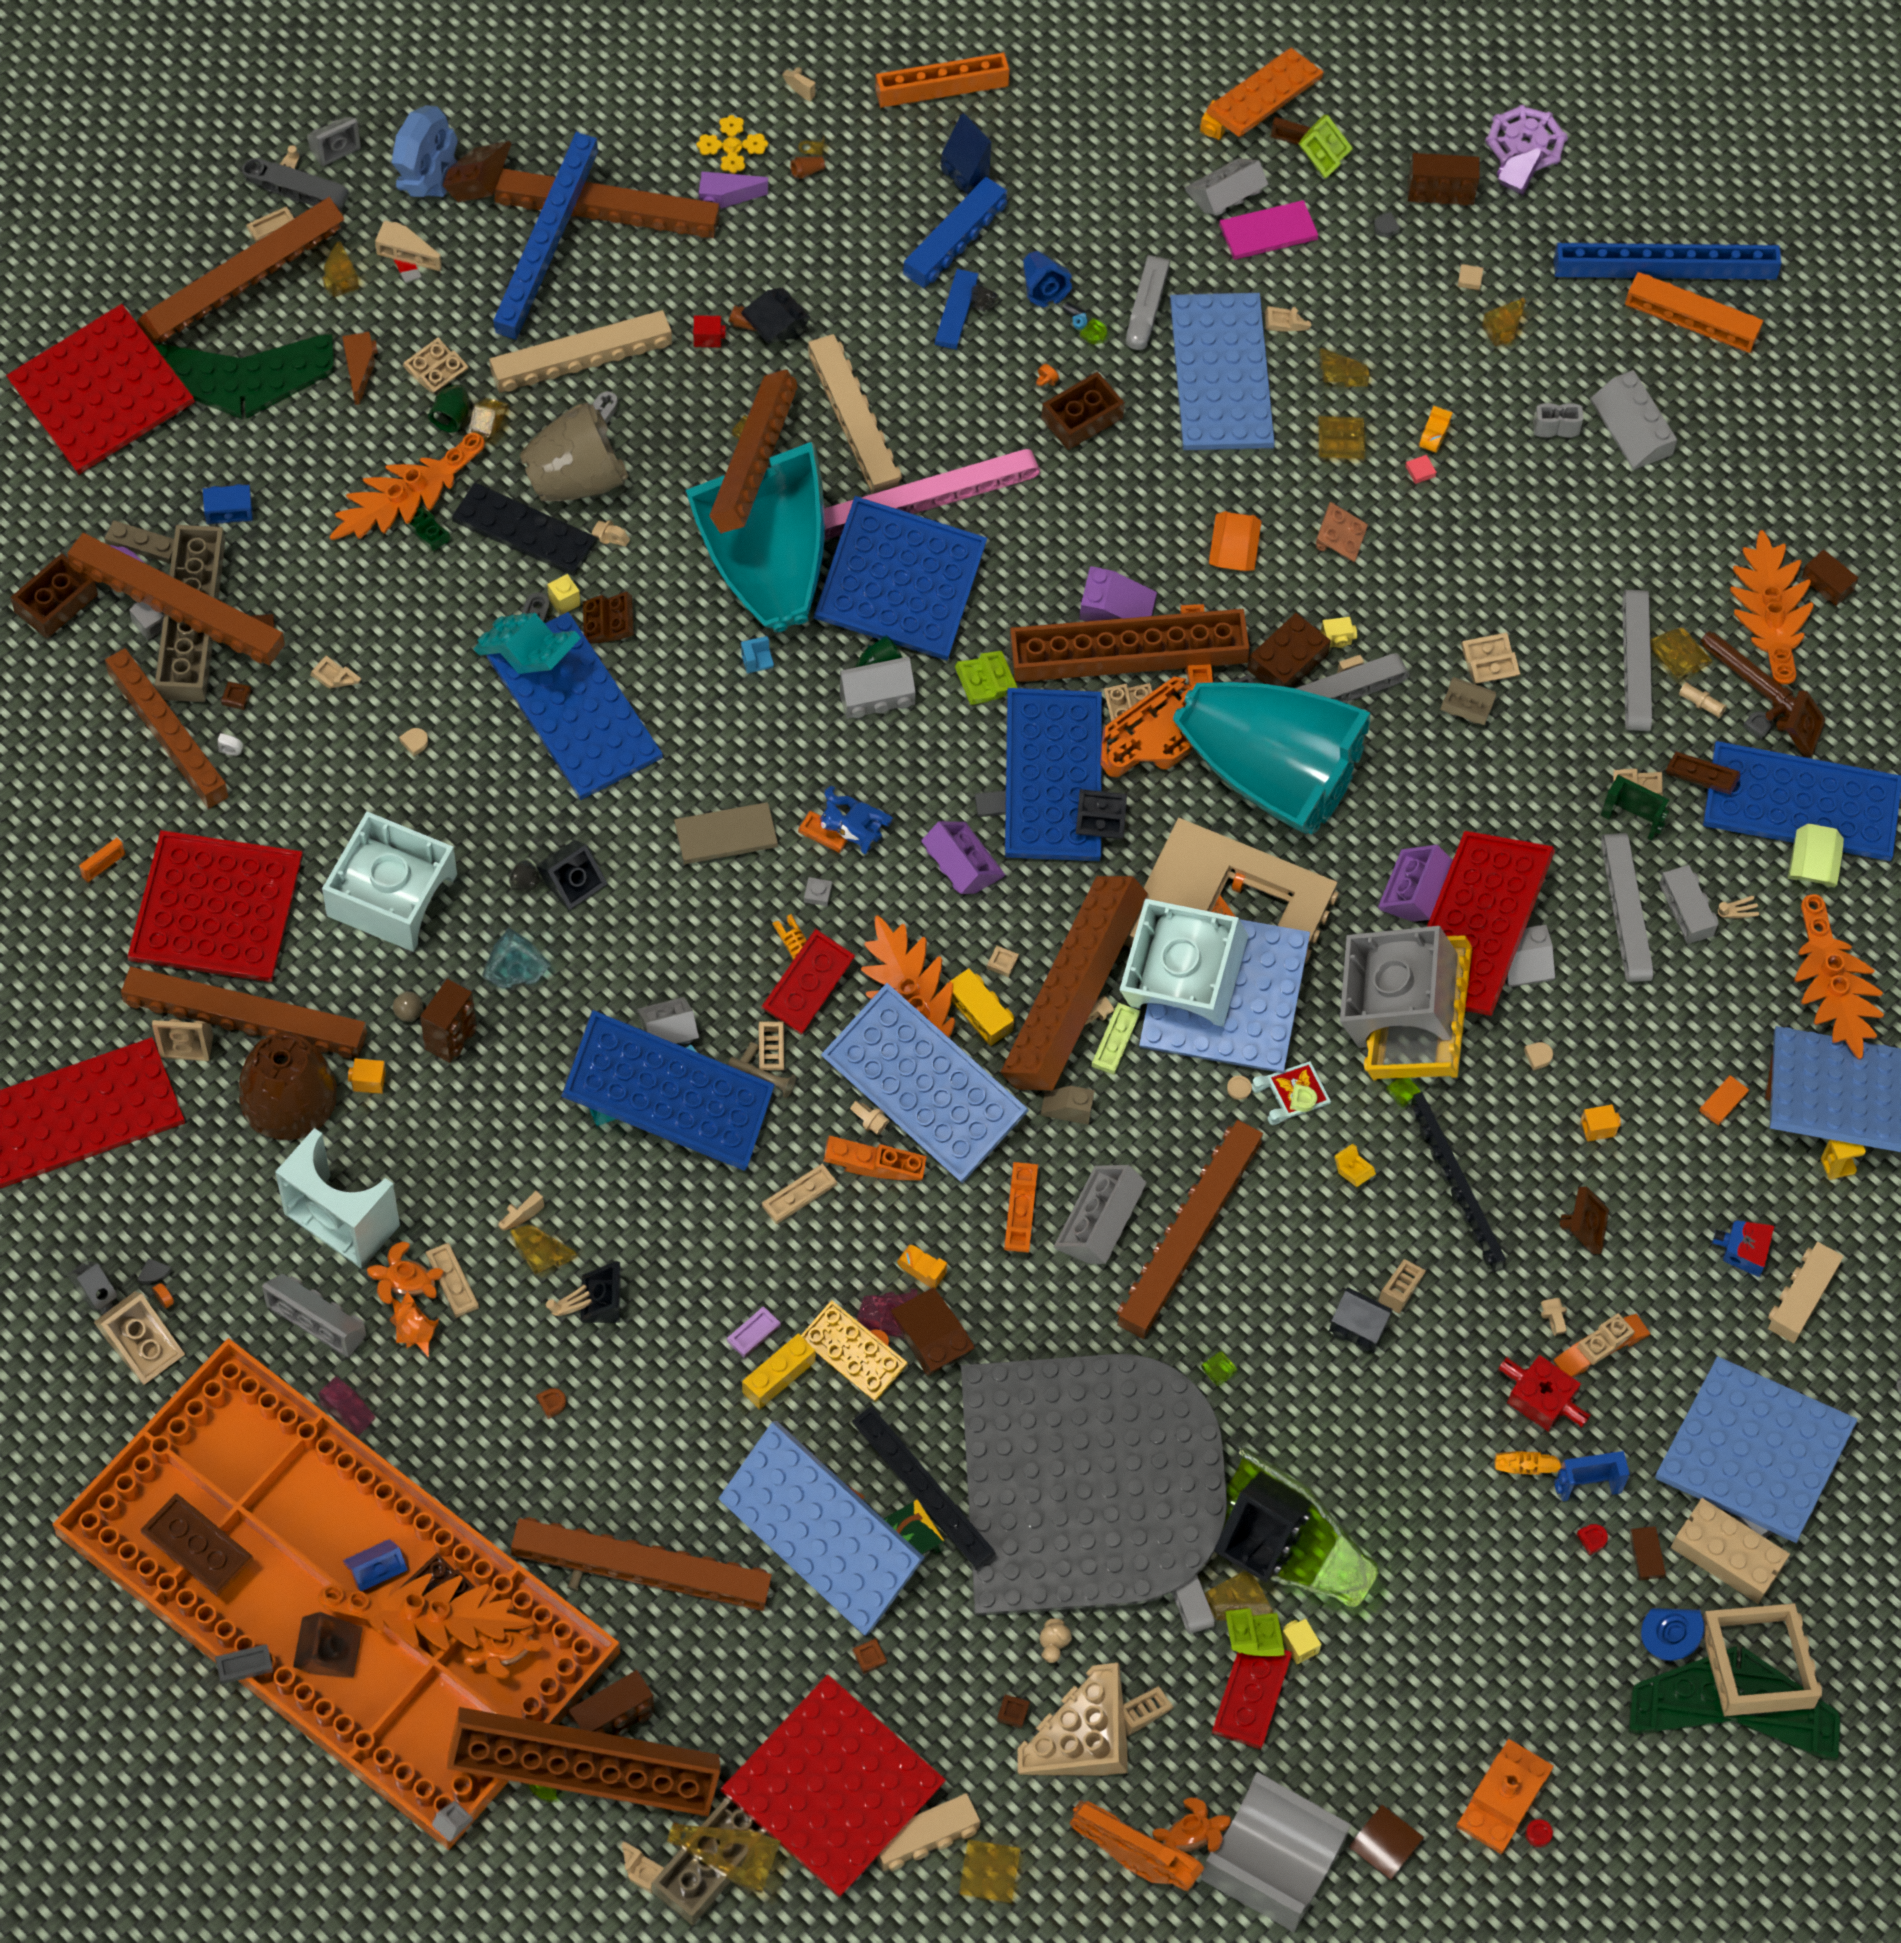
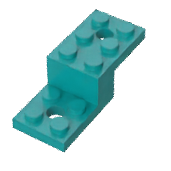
(526, 643)

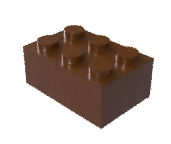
(1443, 179)
(1082, 410)
(53, 596)
(1289, 653)
(448, 1021)
(615, 1707)

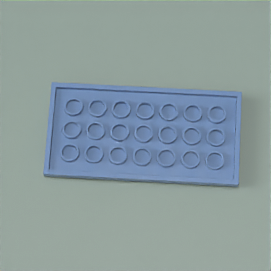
(1221, 371)
(924, 1082)
(821, 1528)

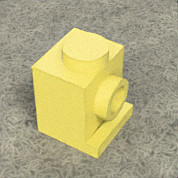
(1339, 631)

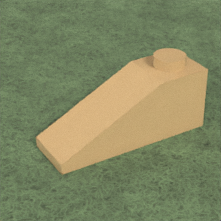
(404, 245)

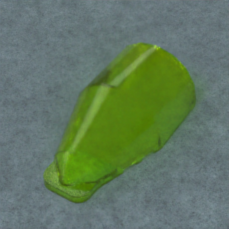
(1326, 1555)

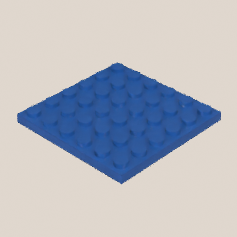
(900, 578)

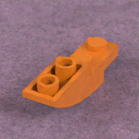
(874, 1162)

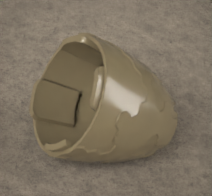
(573, 457)

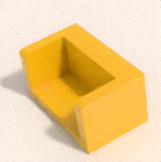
(1838, 1158)

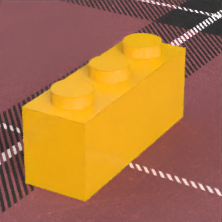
(981, 1007)
(778, 1371)

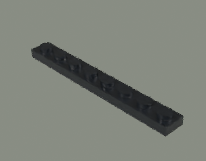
(1460, 1188)
(923, 1487)

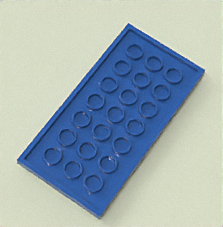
(581, 716)
(1049, 758)
(1789, 791)
(668, 1090)

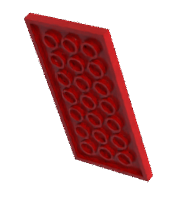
(1490, 903)
(84, 1111)

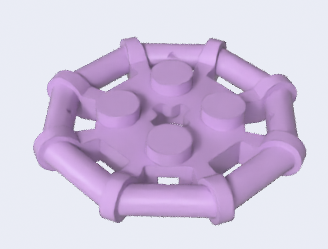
(1529, 129)

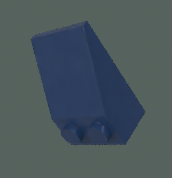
(966, 155)

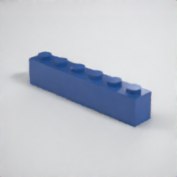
(955, 232)

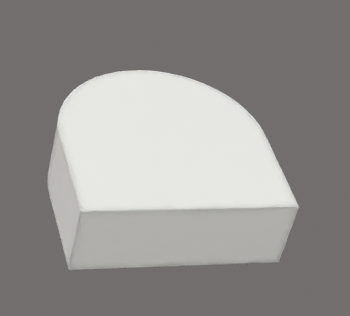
(229, 745)

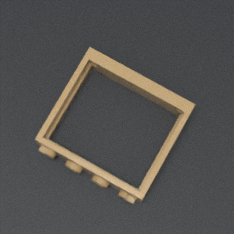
(1760, 1703)

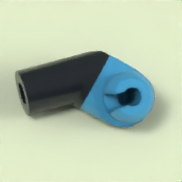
(1078, 315)

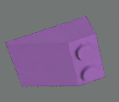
(1114, 597)

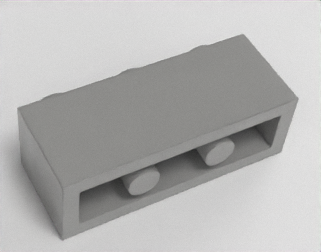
(1688, 904)

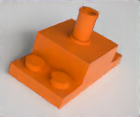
(1504, 1796)

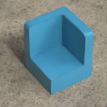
(756, 654)

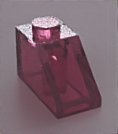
(345, 1406)

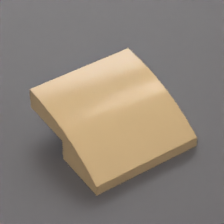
(1490, 658)

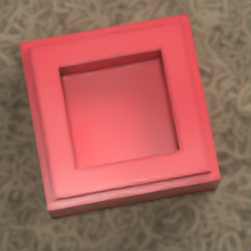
(1420, 469)

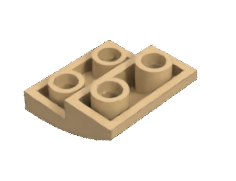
(435, 366)
(1121, 699)

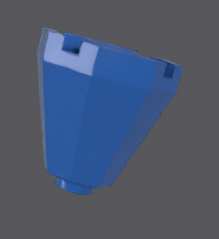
(1045, 279)

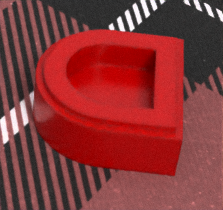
(1593, 1537)

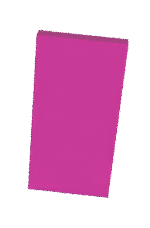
(1268, 230)

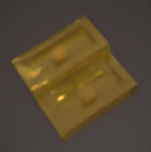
(1341, 437)
(1680, 652)
(989, 1871)

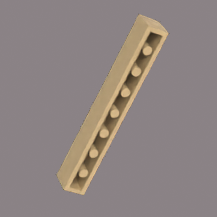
(580, 351)
(853, 414)

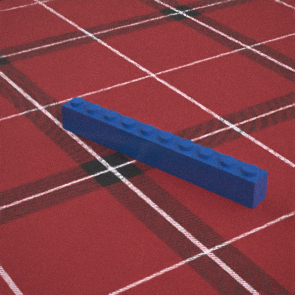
(545, 236)
(1667, 260)

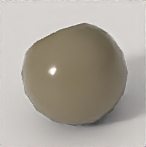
(408, 1006)

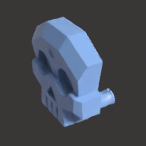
(424, 152)

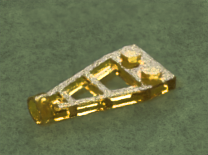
(757, 1863)

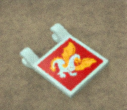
(1282, 1087)

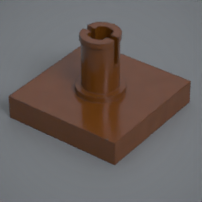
(1803, 723)
(1588, 1220)

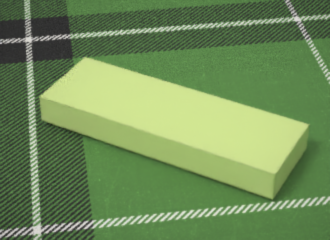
(1116, 1038)

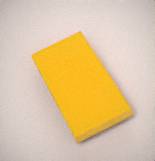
(854, 1351)

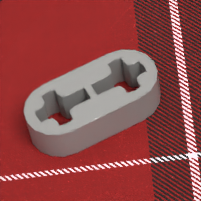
(609, 409)

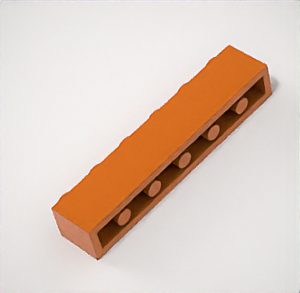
(942, 80)
(1694, 312)

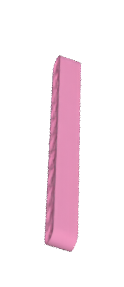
(944, 488)

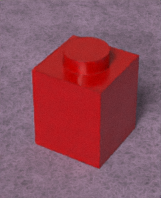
(708, 331)

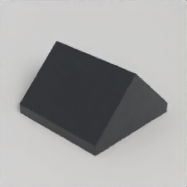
(605, 1294)

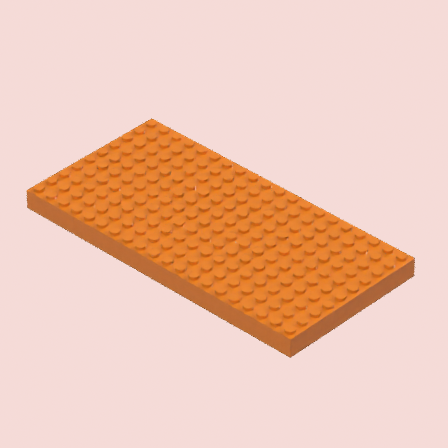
(301, 1503)

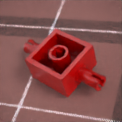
(1556, 1384)

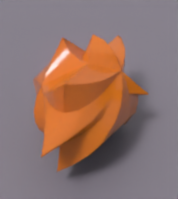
(412, 1324)

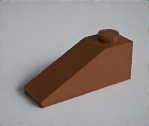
(360, 361)

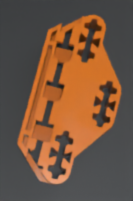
(1152, 737)
(1134, 1849)

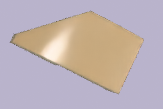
(800, 84)
(1284, 320)
(523, 1213)
(639, 1868)

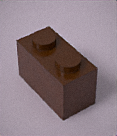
(1830, 577)

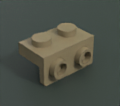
(1468, 701)

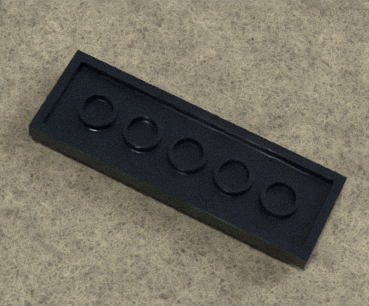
(524, 529)

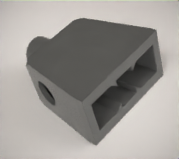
(88, 1280)

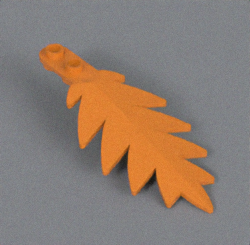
(406, 492)
(1772, 605)
(904, 974)
(1835, 980)
(427, 1613)

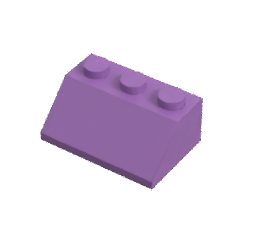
(962, 857)
(1416, 883)

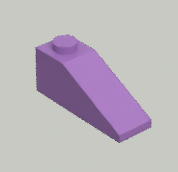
(731, 188)

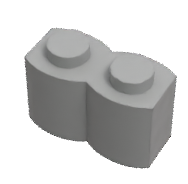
(1558, 420)

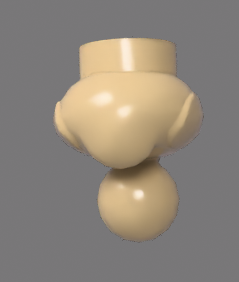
(1054, 1637)

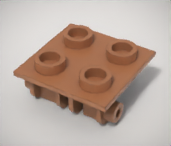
(1341, 532)

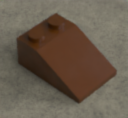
(477, 172)
(932, 1331)

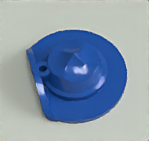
(1672, 1632)

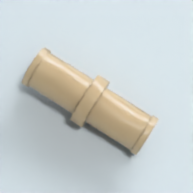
(1702, 700)

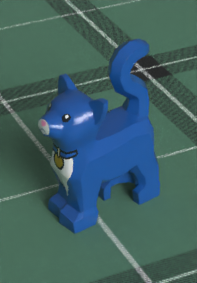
(860, 823)

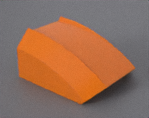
(1235, 541)

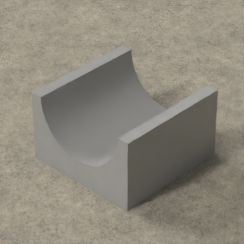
(1398, 981)
(1276, 1852)

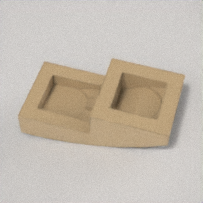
(1651, 781)

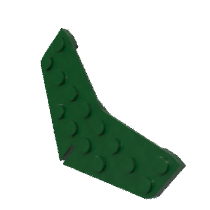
(256, 379)
(1691, 1699)

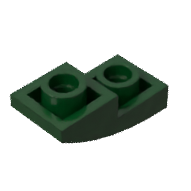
(427, 529)

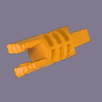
(794, 939)
(1526, 1462)

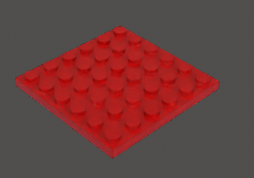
(100, 388)
(215, 906)
(833, 1785)

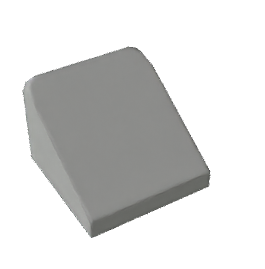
(451, 1820)

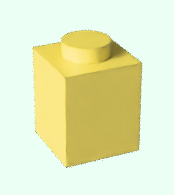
(563, 594)
(1300, 1640)

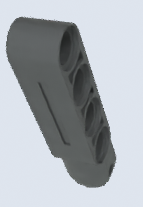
(294, 183)

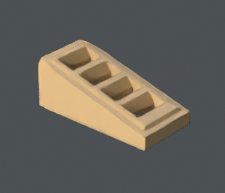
(771, 1027)
(1395, 1299)
(1132, 1720)

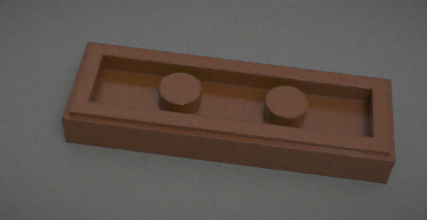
(1703, 773)

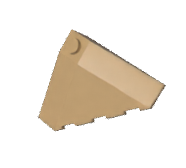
(1084, 1734)

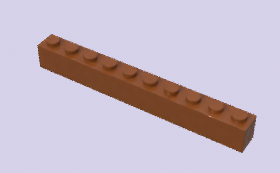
(614, 204)
(753, 451)
(176, 599)
(242, 1011)
(1189, 1229)
(641, 1564)

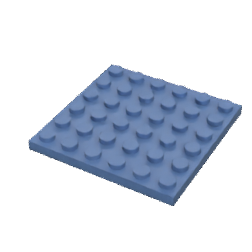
(1259, 1012)
(1831, 1093)
(1756, 1449)

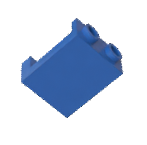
(1592, 1469)

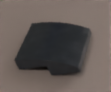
(1101, 814)

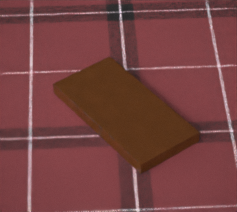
(196, 1544)

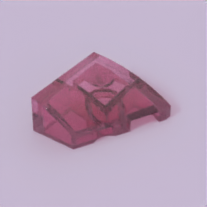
(876, 1313)

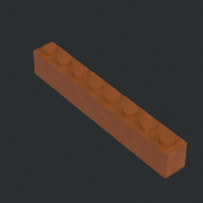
(166, 728)

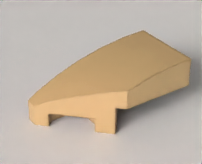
(333, 675)

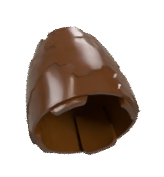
(287, 1097)

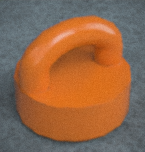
(1047, 375)

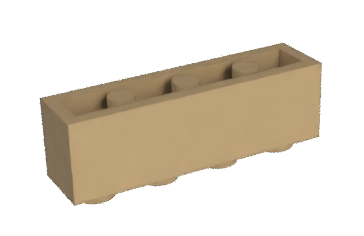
(1805, 1291)
(929, 1831)

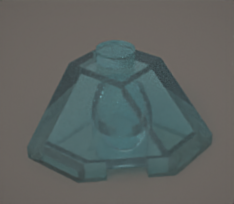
(514, 961)

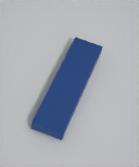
(956, 309)

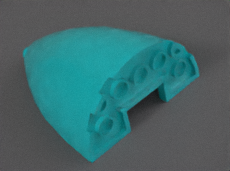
(780, 550)
(1277, 746)

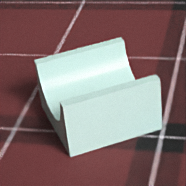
(387, 880)
(1184, 959)
(346, 1221)

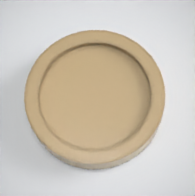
(1239, 1087)

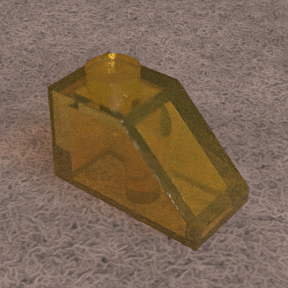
(339, 272)
(1503, 322)
(487, 417)

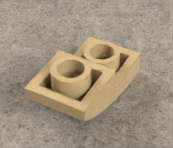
(1605, 1339)

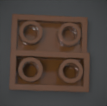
(608, 618)
(441, 1572)
(1386, 1841)

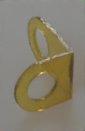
(816, 148)

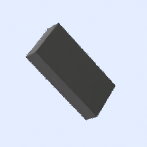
(990, 803)
(244, 1664)

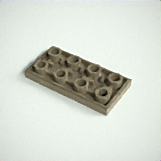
(725, 833)

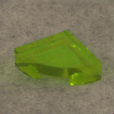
(544, 1793)

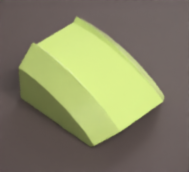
(1816, 855)

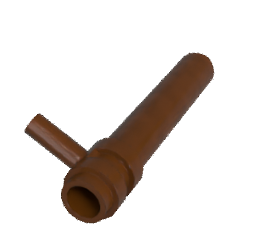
(1781, 698)

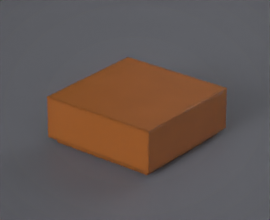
(869, 1656)

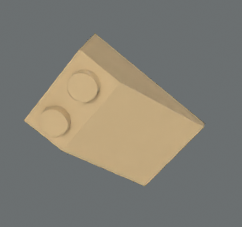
(183, 1039)
(139, 1337)

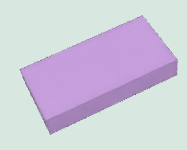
(753, 1332)

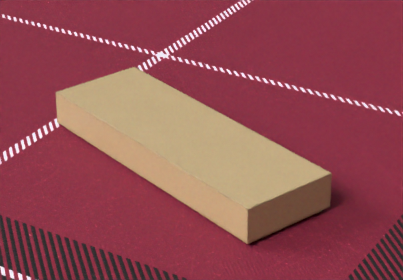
(799, 1193)
(453, 1280)

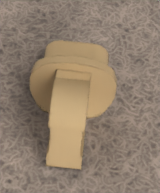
(609, 533)
(1100, 1009)
(873, 1119)
(1554, 1311)

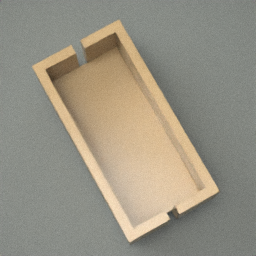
(1730, 1550)

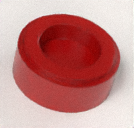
(1539, 1833)

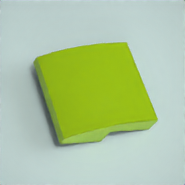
(1325, 146)
(985, 677)
(1254, 1634)

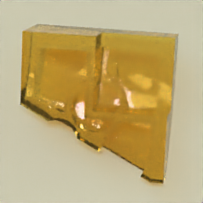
(540, 1249)

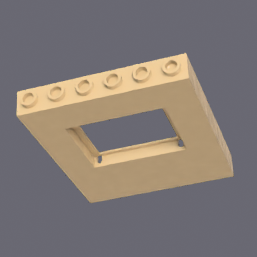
(1194, 872)

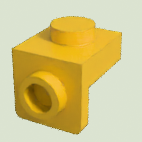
(1353, 1167)

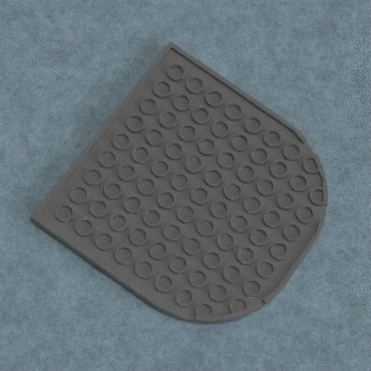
(1089, 1481)

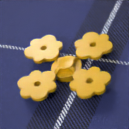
(732, 145)

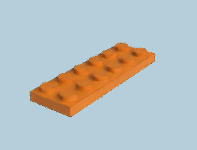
(1265, 92)

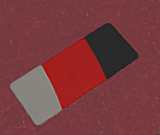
(407, 270)

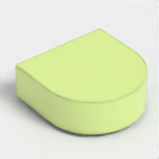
(1303, 1098)

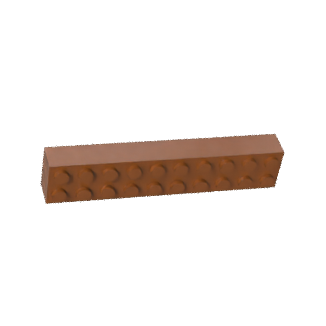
(239, 271)
(1129, 645)
(1074, 983)
(583, 1761)

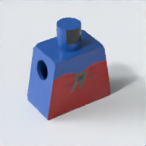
(1745, 1245)

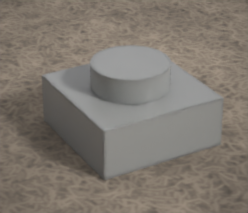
(817, 891)

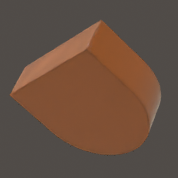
(552, 1402)

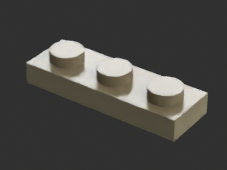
(140, 541)

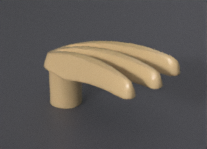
(292, 158)
(1731, 910)
(570, 1303)

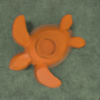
(403, 1276)
(499, 1653)
(1195, 1829)

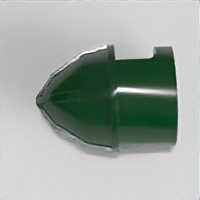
(452, 402)
(879, 652)

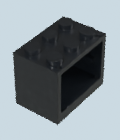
(1264, 1527)

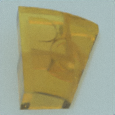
(1342, 369)
(1235, 1594)

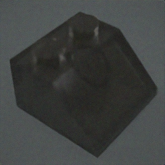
(327, 1646)

